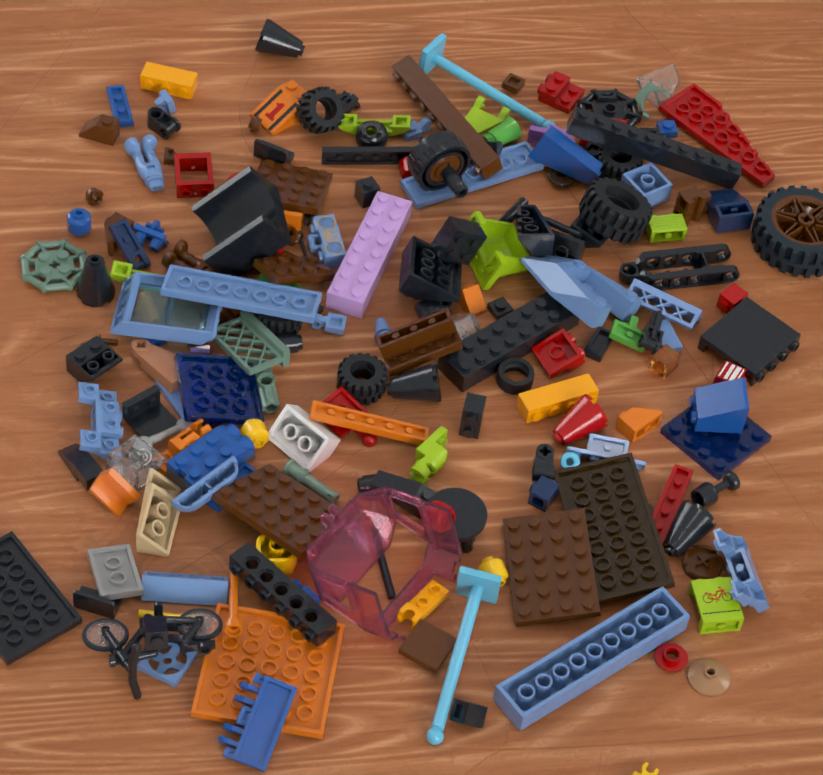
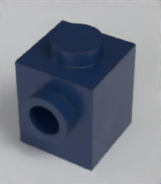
(543, 493)

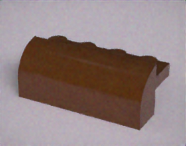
(419, 342)

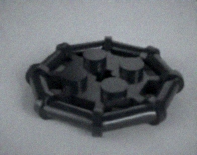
(609, 100)

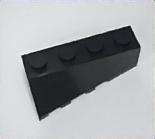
(534, 231)

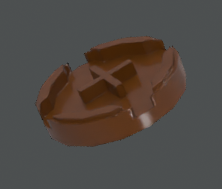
(702, 562)

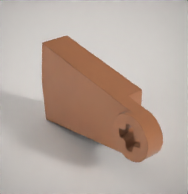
(157, 363)

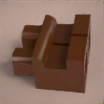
(692, 204)

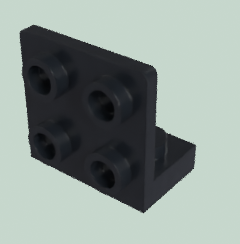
(147, 414)

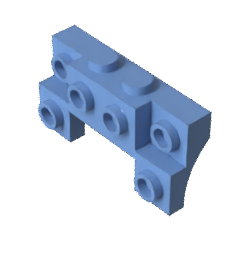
(104, 420)
(745, 582)

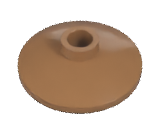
(707, 684)

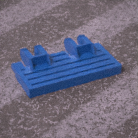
(261, 721)

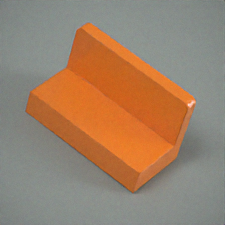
(114, 491)

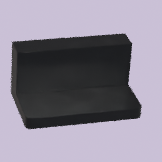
(266, 150)
(89, 600)

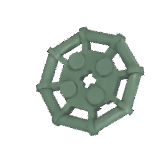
(56, 278)

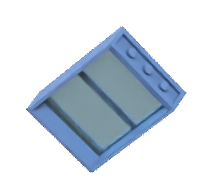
(152, 316)

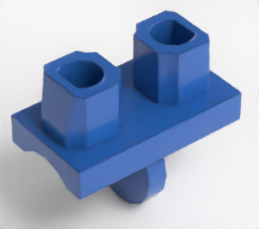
(153, 233)

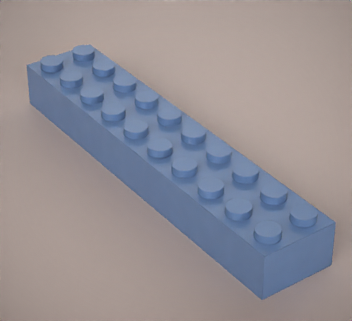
(590, 658)

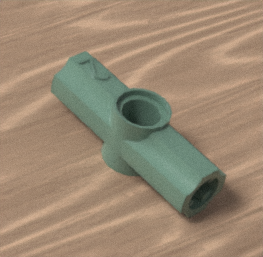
(267, 390)

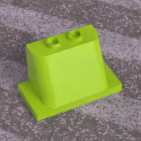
(499, 253)

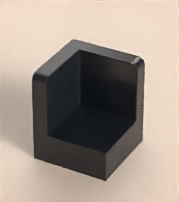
(468, 713)

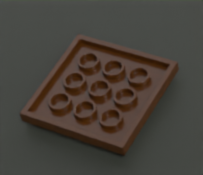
(299, 187)

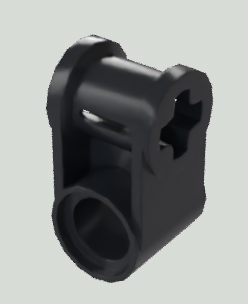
(162, 122)
(428, 307)
(543, 462)

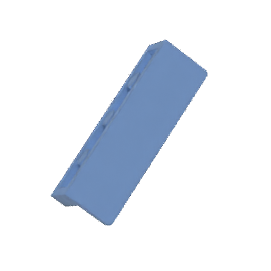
(184, 588)

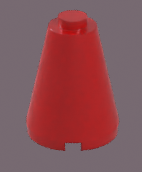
(580, 421)

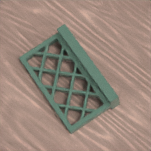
(261, 337)

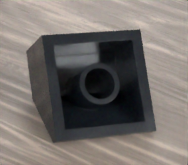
(568, 246)

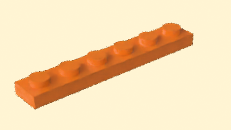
(368, 423)

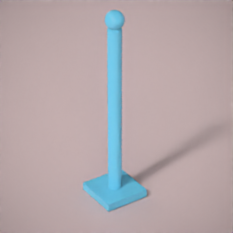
(433, 55)
(476, 586)

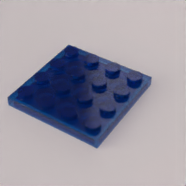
(216, 389)
(715, 450)

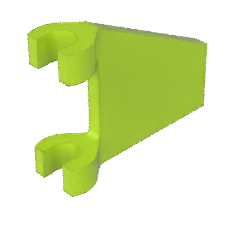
(483, 121)

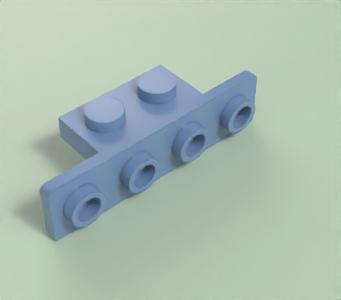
(604, 447)

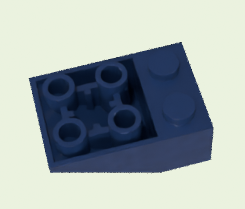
(729, 211)

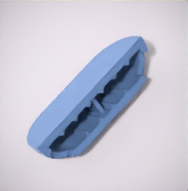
(202, 491)

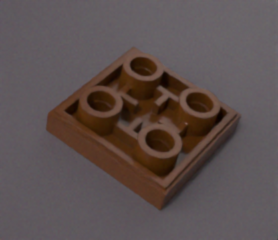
(427, 646)

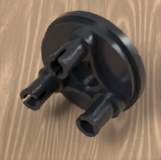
(469, 513)

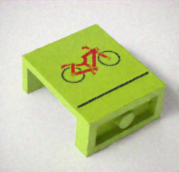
(716, 605)

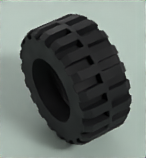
(615, 210)

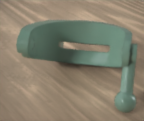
(645, 91)

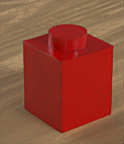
(731, 297)

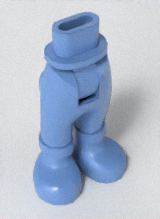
(149, 171)

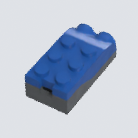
(209, 453)

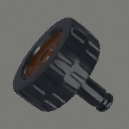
(440, 162)

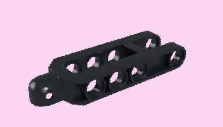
(699, 258)

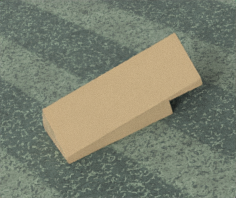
(157, 516)

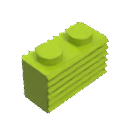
(666, 228)

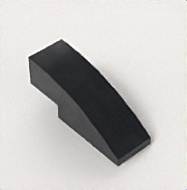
(80, 464)

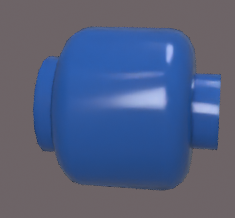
(79, 222)

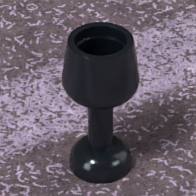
(707, 494)

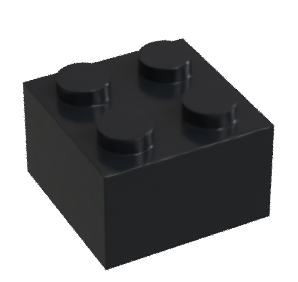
(458, 240)

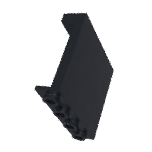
(751, 339)

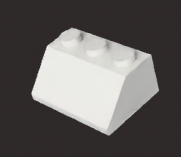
(302, 438)

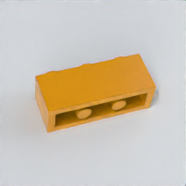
(174, 80)

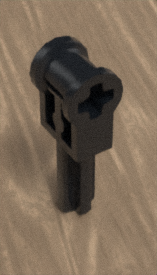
(651, 335)

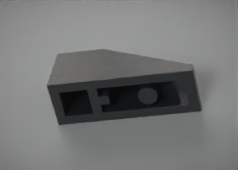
(403, 485)

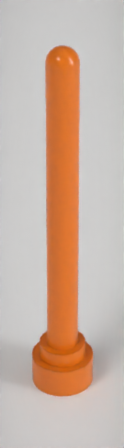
(233, 625)

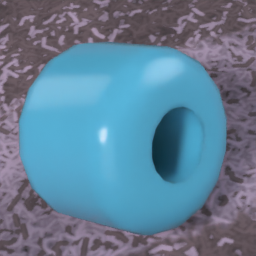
(570, 459)

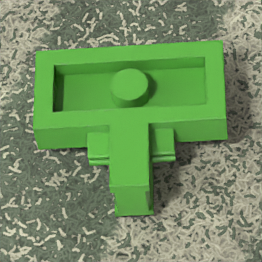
(626, 333)

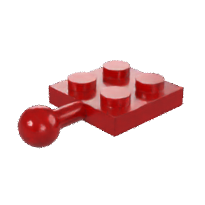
(344, 399)

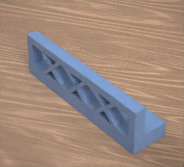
(667, 302)

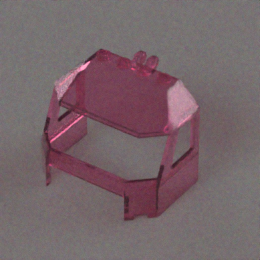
(359, 539)

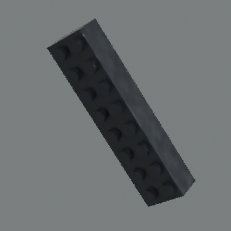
(505, 338)

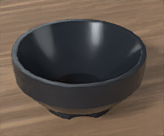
(379, 139)

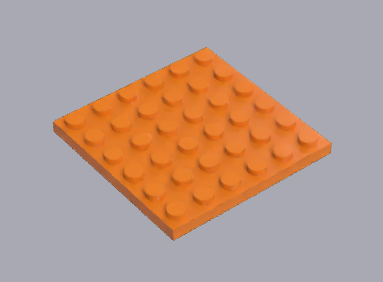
(274, 650)

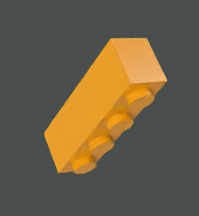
(555, 398)

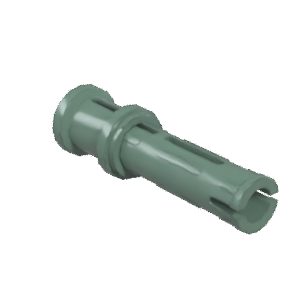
(303, 477)

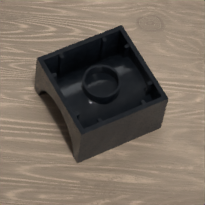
(244, 221)

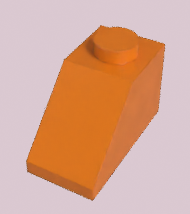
(638, 422)

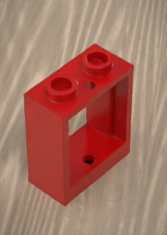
(193, 162)

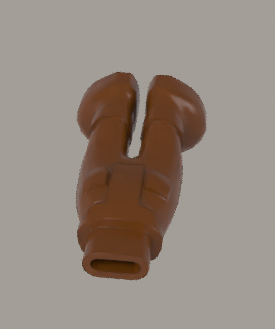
(181, 258)

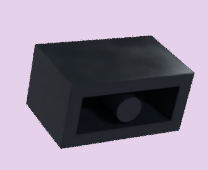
(472, 415)

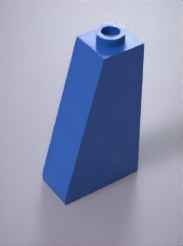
(566, 156)

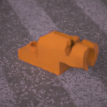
(183, 440)

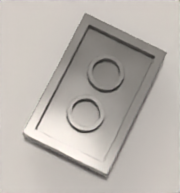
(115, 572)

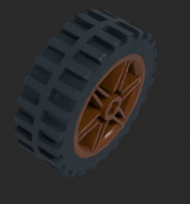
(801, 218)

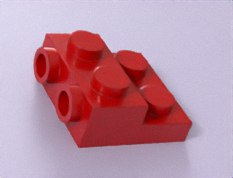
(559, 92)
(559, 353)

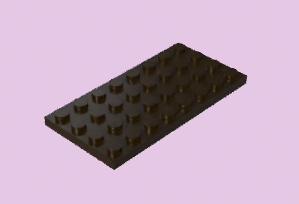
(620, 527)

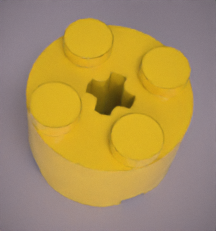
(276, 554)

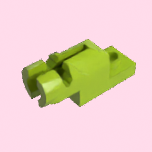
(430, 456)

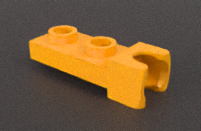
(423, 603)

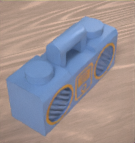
(330, 245)

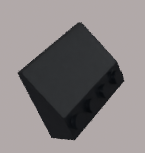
(426, 276)

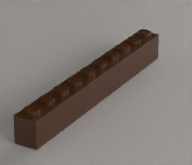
(445, 115)

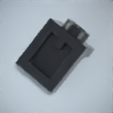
(350, 101)

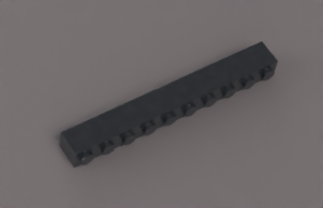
(653, 148)

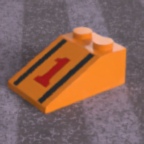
(280, 108)

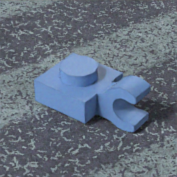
(417, 129)
(332, 322)

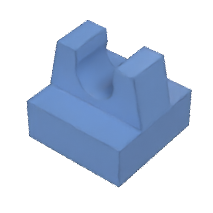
(165, 102)

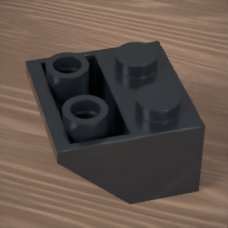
(91, 360)

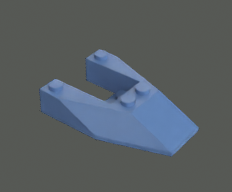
(583, 289)

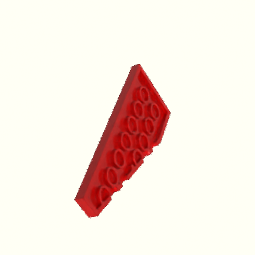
(708, 123)

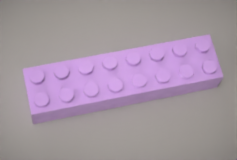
(369, 254)

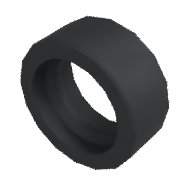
(519, 365)

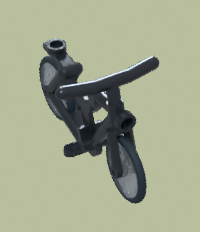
(109, 635)

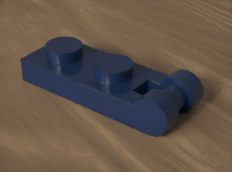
(129, 244)

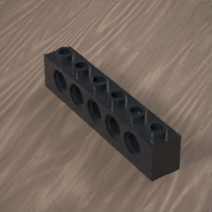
(282, 594)

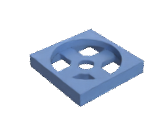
(172, 679)

